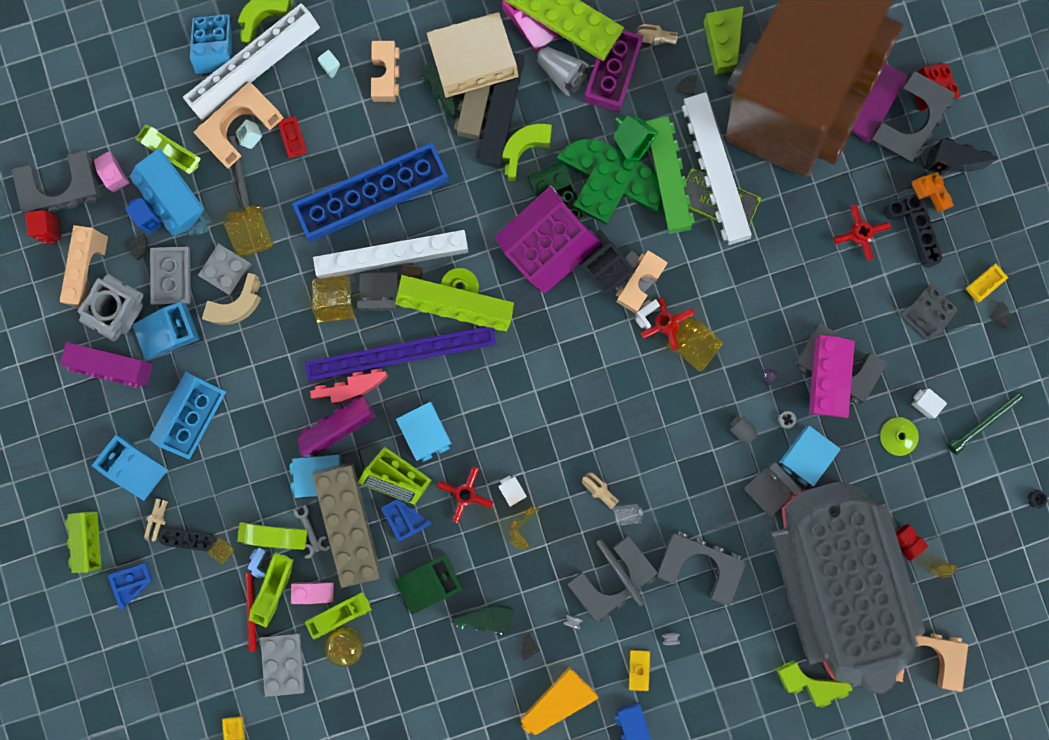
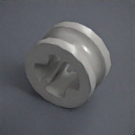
(781, 421)
(573, 621)
(671, 638)

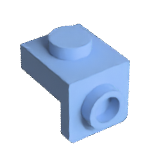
(257, 559)

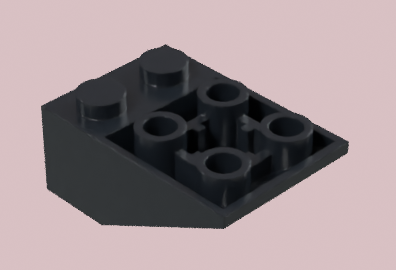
(951, 158)

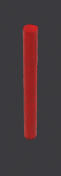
(250, 601)

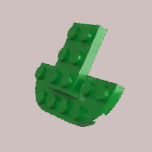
(609, 179)

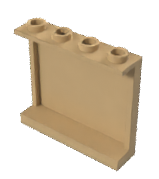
(472, 54)

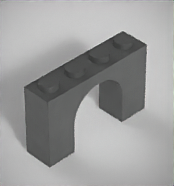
(937, 100)
(83, 187)
(865, 376)
(728, 567)
(599, 603)

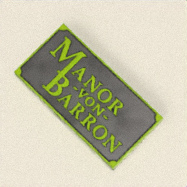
(701, 201)

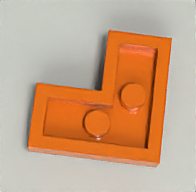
(933, 186)

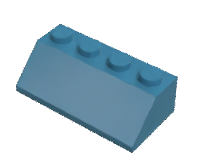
(167, 193)
(187, 415)

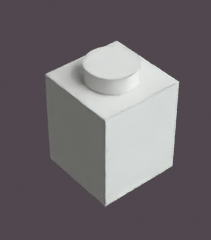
(928, 403)
(512, 490)

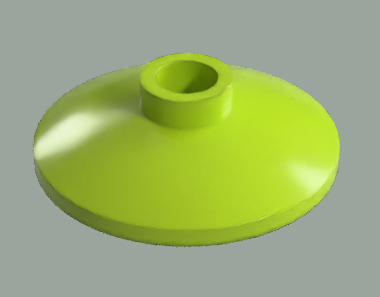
(463, 276)
(891, 441)

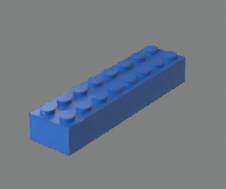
(370, 192)

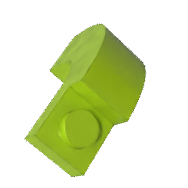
(256, 12)
(530, 136)
(272, 536)
(338, 615)

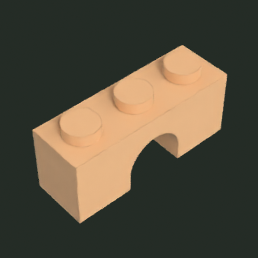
(385, 87)
(649, 266)

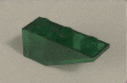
(431, 77)
(491, 618)

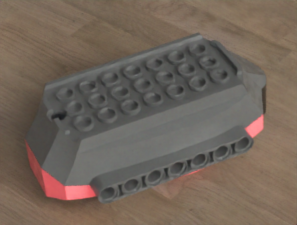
(848, 585)

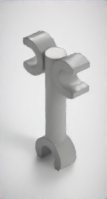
(315, 545)

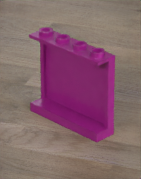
(878, 103)

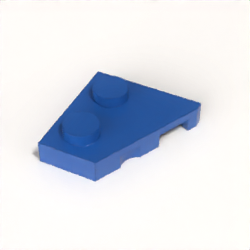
(403, 519)
(129, 583)

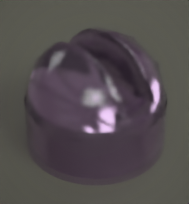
(769, 375)

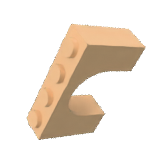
(245, 101)
(83, 245)
(952, 660)

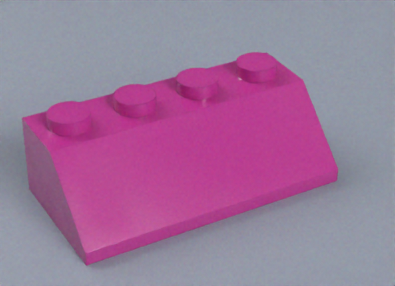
(831, 376)

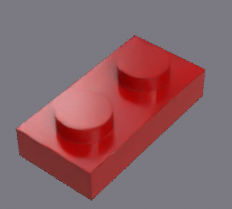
(292, 137)

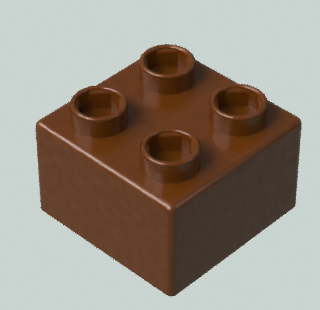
(810, 80)

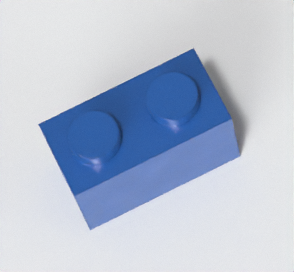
(143, 215)
(632, 722)

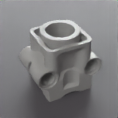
(96, 307)

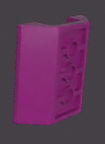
(546, 240)

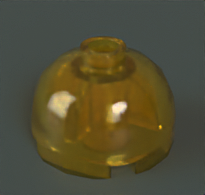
(344, 647)

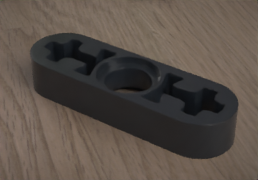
(173, 543)

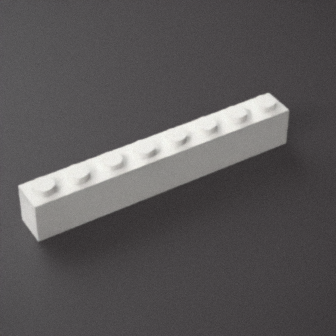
(251, 61)
(717, 169)
(391, 254)

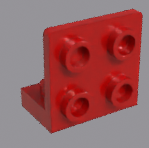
(941, 75)

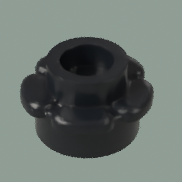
(1042, 499)

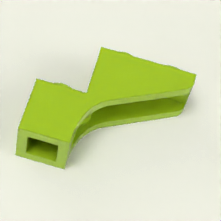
(177, 155)
(271, 590)
(820, 690)

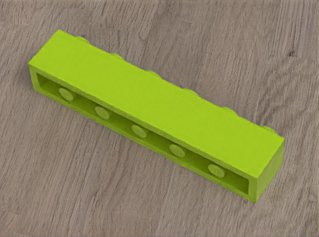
(454, 303)

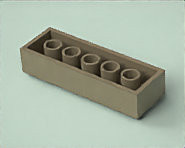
(347, 524)

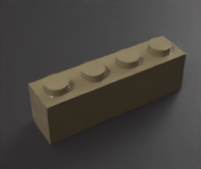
(472, 113)

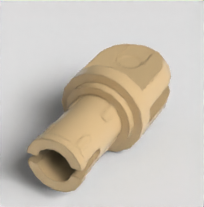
(655, 34)
(599, 489)
(156, 517)

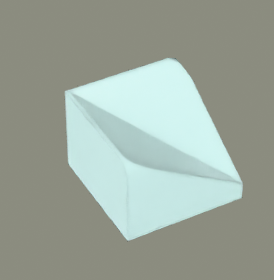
(329, 63)
(248, 134)

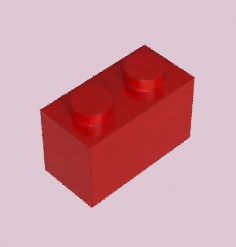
(43, 227)

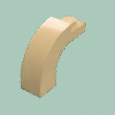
(238, 309)

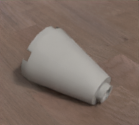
(563, 69)

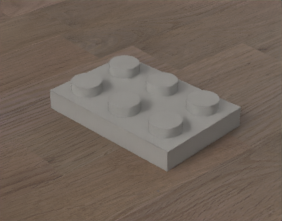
(170, 275)
(282, 664)

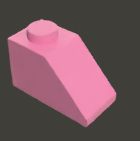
(110, 172)
(312, 592)

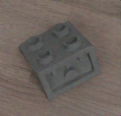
(378, 292)
(930, 312)
(772, 488)

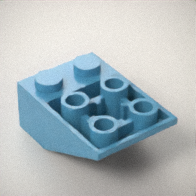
(211, 43)
(165, 330)
(129, 467)

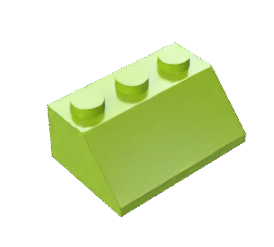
(84, 542)

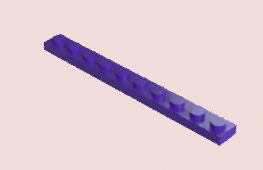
(400, 353)

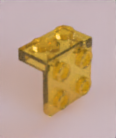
(248, 231)
(332, 298)
(696, 343)
(518, 540)

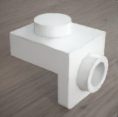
(647, 308)

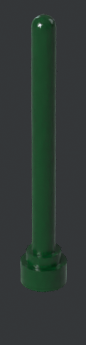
(956, 445)

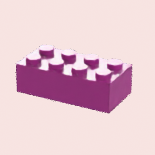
(612, 76)
(106, 365)

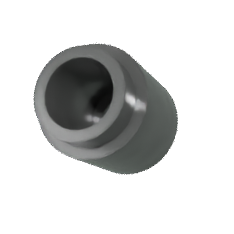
(743, 429)

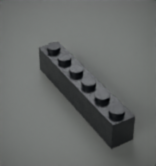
(499, 118)

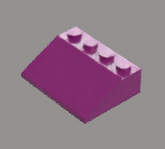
(336, 427)

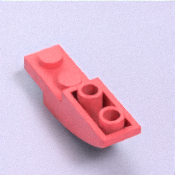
(357, 386)

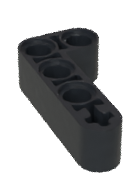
(917, 231)

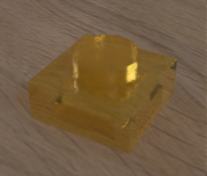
(221, 551)
(944, 570)

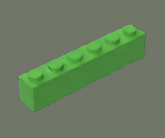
(670, 181)

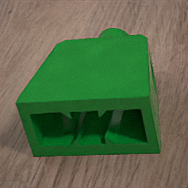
(634, 136)

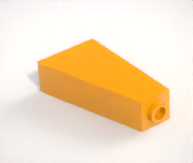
(562, 699)

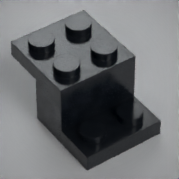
(607, 265)

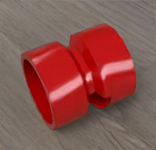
(911, 544)

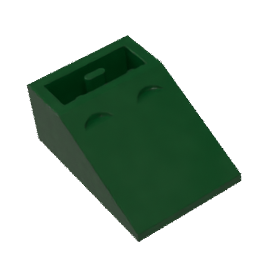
(560, 180)
(429, 584)

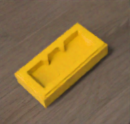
(986, 283)
(639, 670)
(233, 728)

